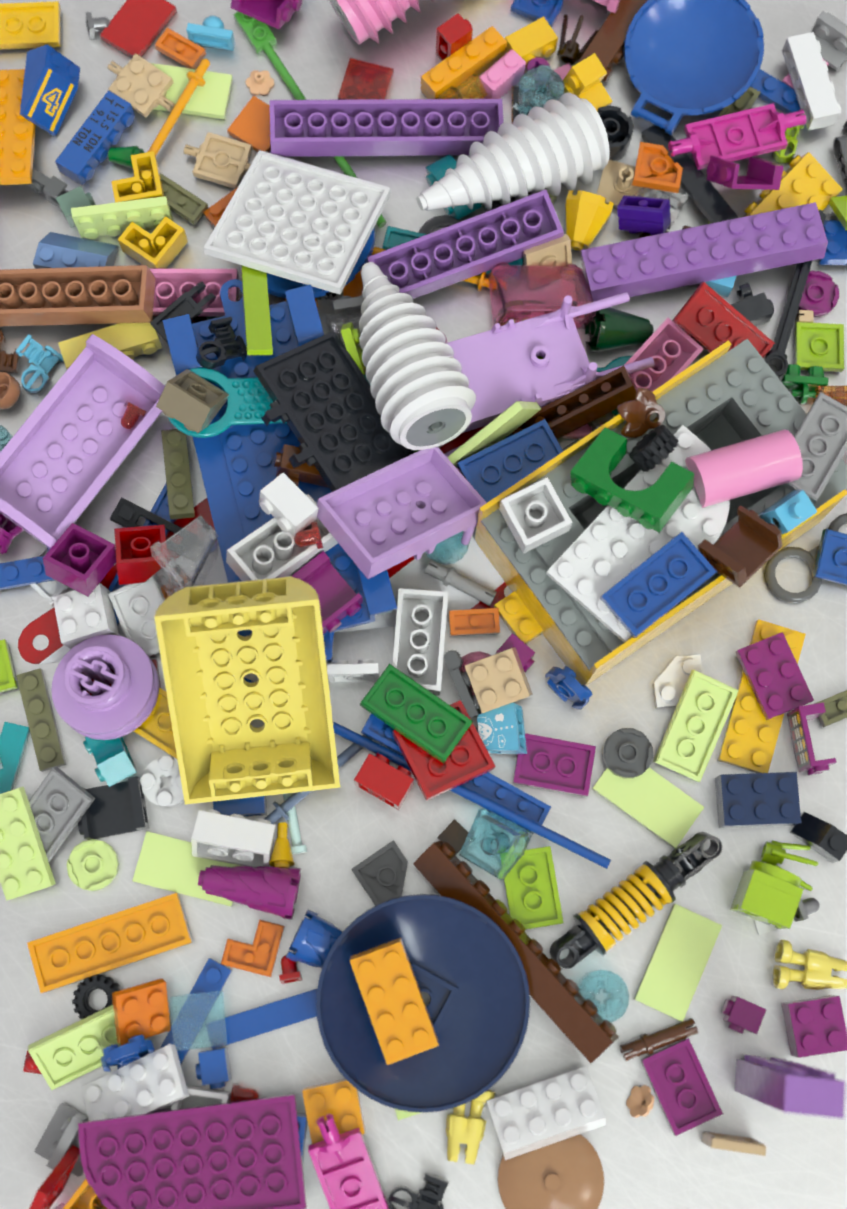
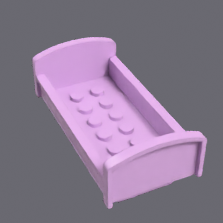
(75, 441)

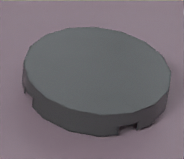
(627, 753)

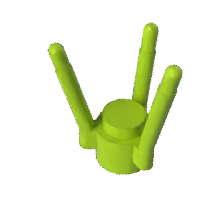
(773, 854)

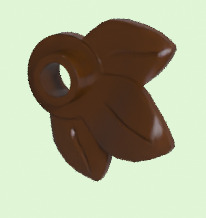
(638, 413)

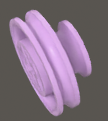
(113, 709)

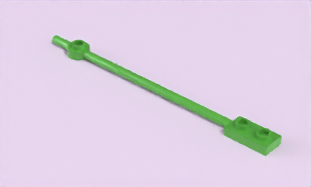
(262, 39)

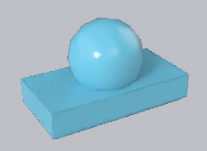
(211, 34)

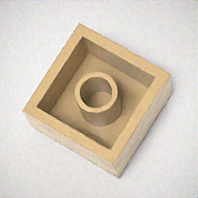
(498, 680)

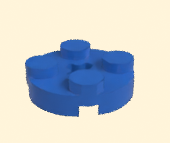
(567, 687)
(127, 1053)

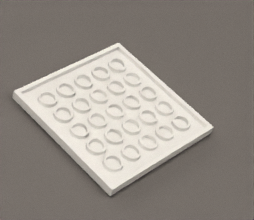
(298, 222)

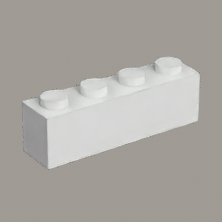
(811, 80)

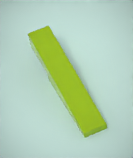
(256, 312)

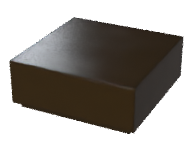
(454, 835)

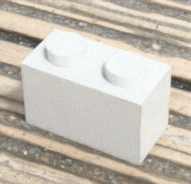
(287, 505)

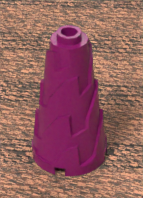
(258, 887)

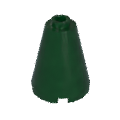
(616, 329)

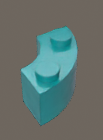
(436, 172)
(111, 758)

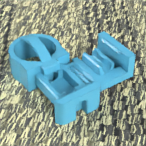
(43, 361)

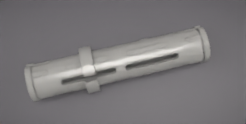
(460, 582)

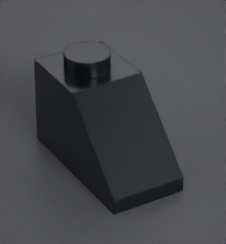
(821, 837)

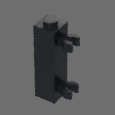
(754, 308)

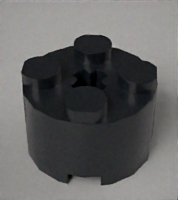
(618, 129)

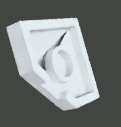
(673, 679)

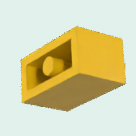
(533, 40)

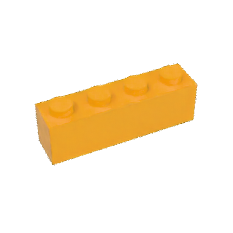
(470, 59)

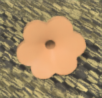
(260, 82)
(640, 1101)

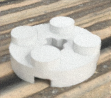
(152, 782)

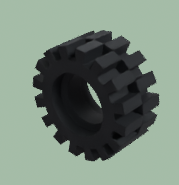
(653, 448)
(86, 987)

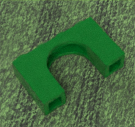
(649, 506)

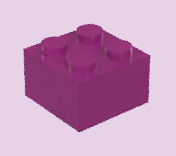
(80, 559)
(815, 1026)

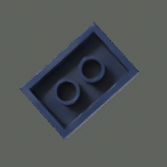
(757, 800)

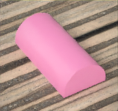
(174, 282)
(671, 352)
(745, 467)

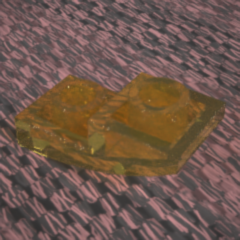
(469, 89)

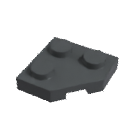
(383, 873)

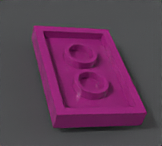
(774, 676)
(555, 765)
(681, 1087)

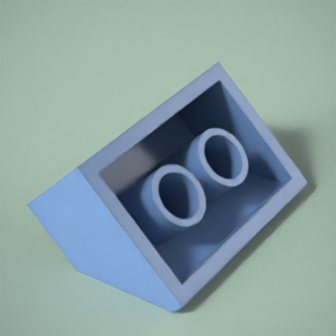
(69, 251)

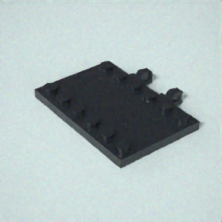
(328, 411)

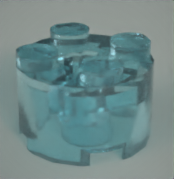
(538, 87)
(612, 984)

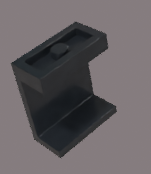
(115, 810)

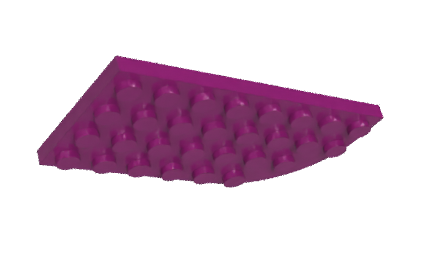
(198, 1157)

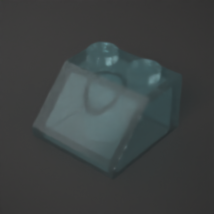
(495, 843)

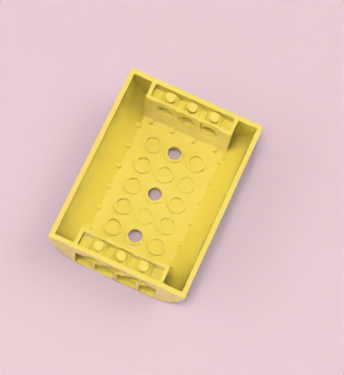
(214, 704)

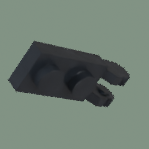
(183, 306)

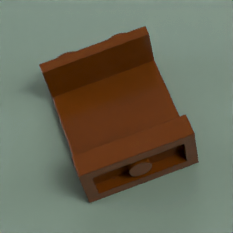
(743, 547)

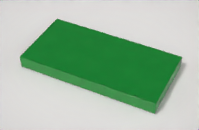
(416, 713)

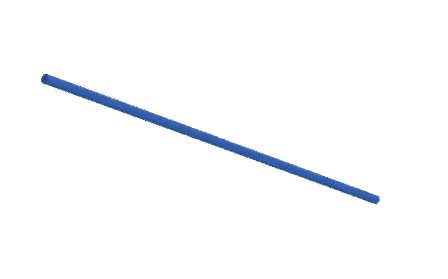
(479, 799)

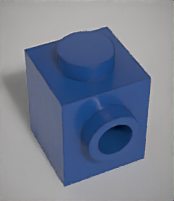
(213, 1067)

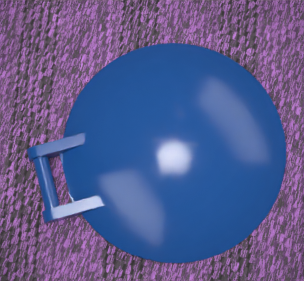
(692, 56)

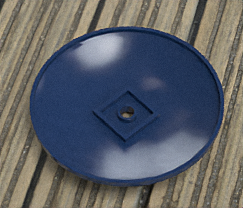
(474, 1005)

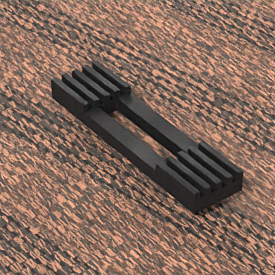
(128, 514)

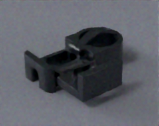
(223, 346)
(429, 1196)

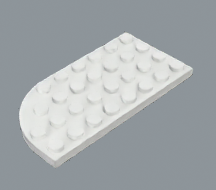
(619, 544)

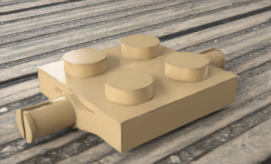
(141, 85)
(220, 160)

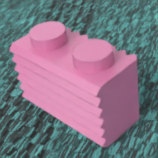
(503, 75)

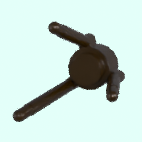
(570, 51)

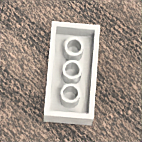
(273, 552)
(421, 636)
(546, 1113)

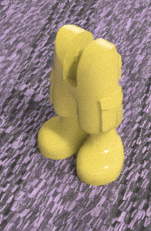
(816, 968)
(466, 1129)

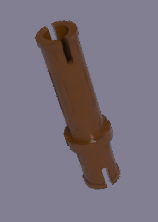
(659, 1039)

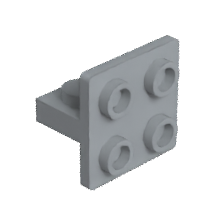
(832, 38)
(60, 1136)

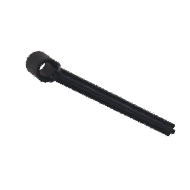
(777, 353)

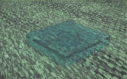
(198, 1020)

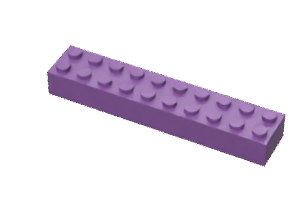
(381, 126)
(705, 252)

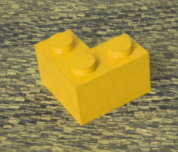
(585, 82)
(146, 182)
(154, 249)

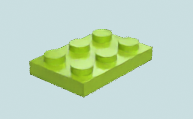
(534, 890)

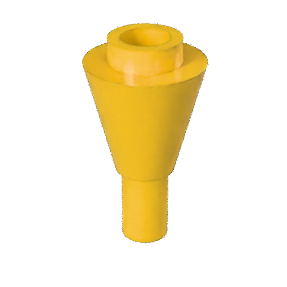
(281, 852)

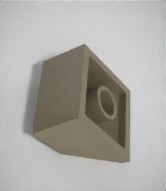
(191, 400)

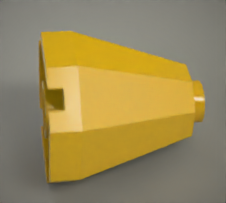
(585, 217)

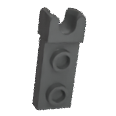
(50, 187)

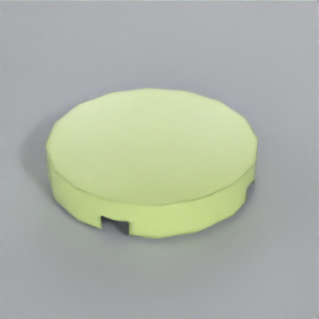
(93, 865)

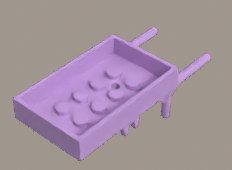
(505, 363)
(401, 511)

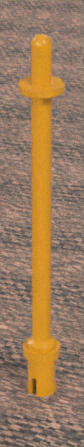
(195, 80)

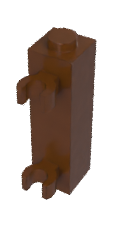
(302, 473)

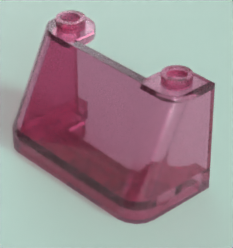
(536, 291)

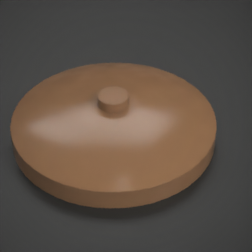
(553, 1177)

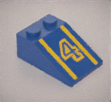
(48, 88)

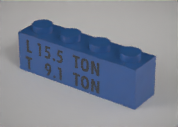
(95, 138)

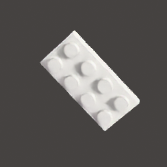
(137, 1087)

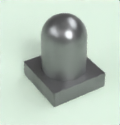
(95, 24)
(806, 908)

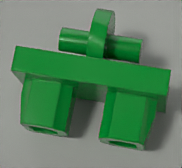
(804, 386)

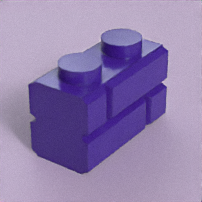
(644, 214)

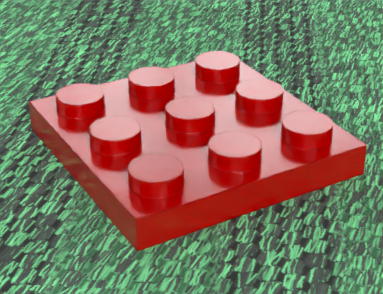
(465, 762)

